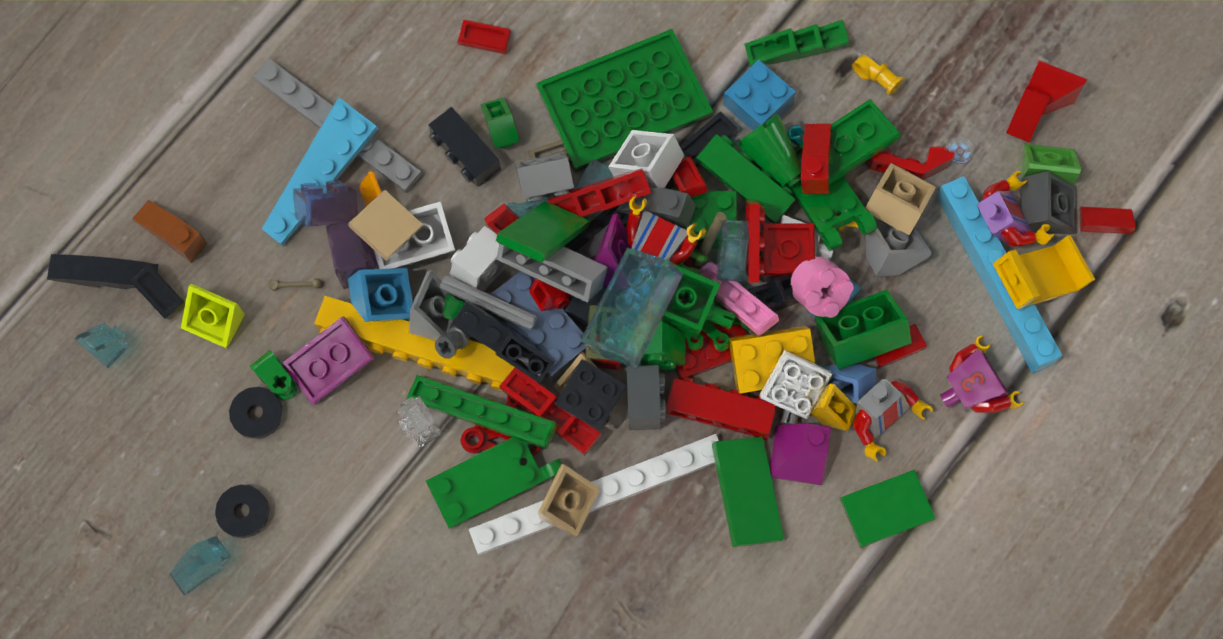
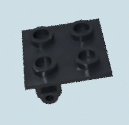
(590, 395)

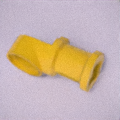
(868, 69)

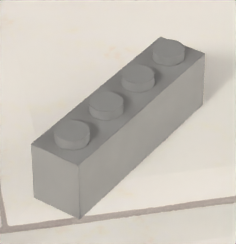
(563, 270)

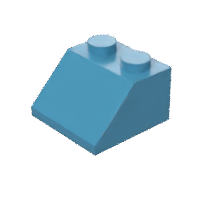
(381, 294)

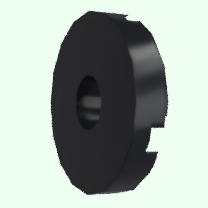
(251, 398)
(231, 500)

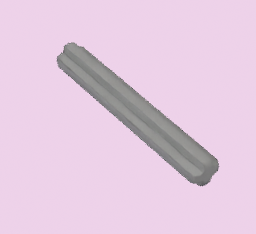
(488, 302)

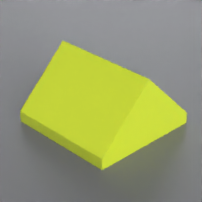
(211, 316)

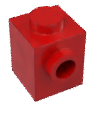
(548, 296)

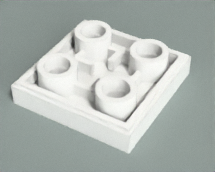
(795, 384)

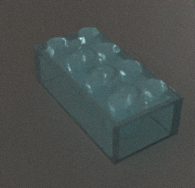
(632, 307)

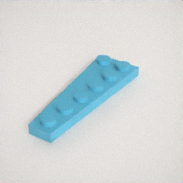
(329, 155)

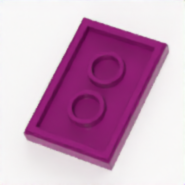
(328, 360)

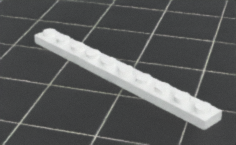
(612, 489)

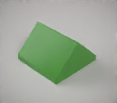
(1059, 161)

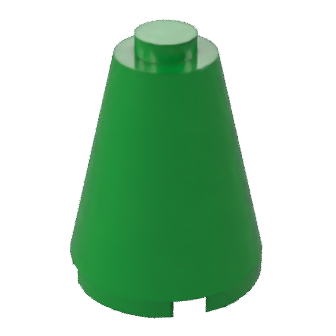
(773, 151)

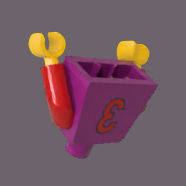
(976, 382)

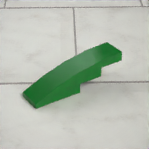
(797, 44)

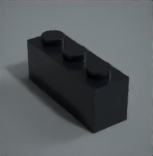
(463, 147)

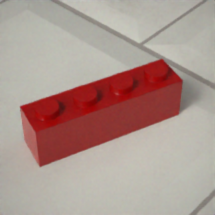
(720, 408)

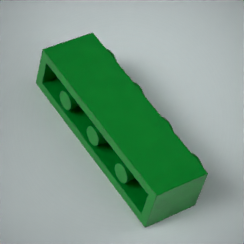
(742, 176)

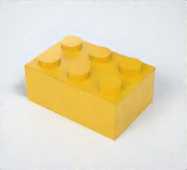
(757, 356)

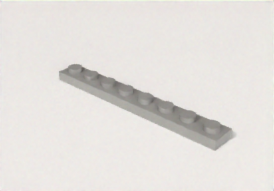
(316, 110)

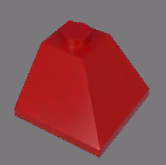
(1059, 84)

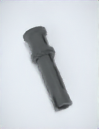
(449, 344)

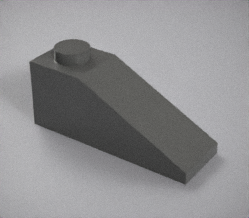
(667, 204)

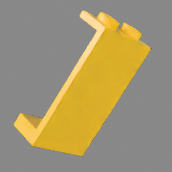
(1043, 273)

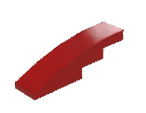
(604, 193)
(541, 403)

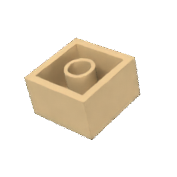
(900, 199)

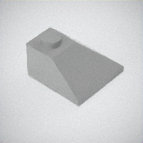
(894, 251)

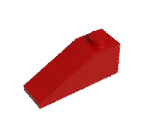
(816, 159)

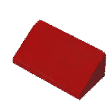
(1106, 220)

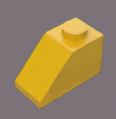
(834, 408)

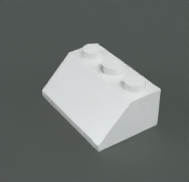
(430, 241)

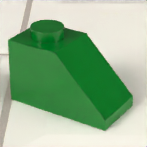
(500, 123)

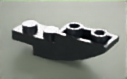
(504, 340)

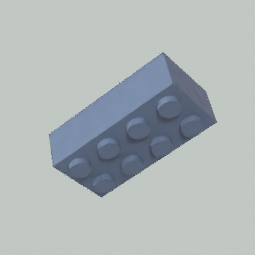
(553, 330)

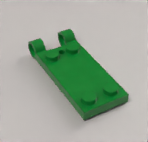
(823, 208)
(487, 480)

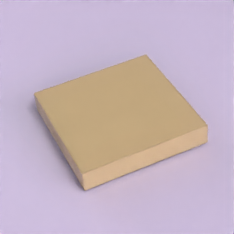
(385, 225)

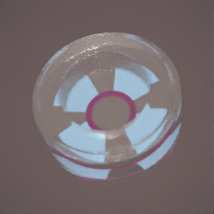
(962, 148)

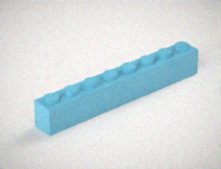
(983, 250)

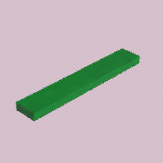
(483, 412)

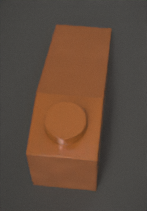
(170, 230)

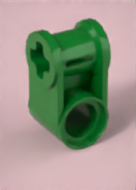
(272, 374)

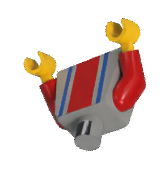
(659, 237)
(882, 408)

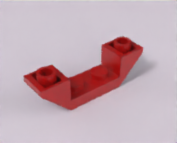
(937, 160)

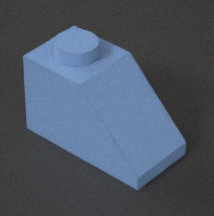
(853, 380)

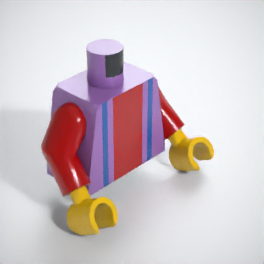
(1006, 217)

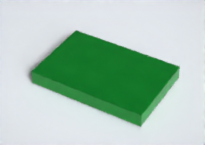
(887, 508)

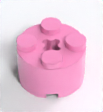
(821, 287)

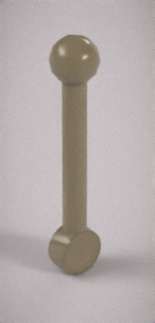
(274, 285)

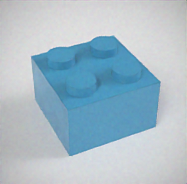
(758, 96)

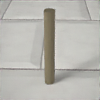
(710, 237)

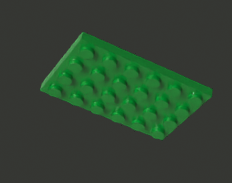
(627, 90)

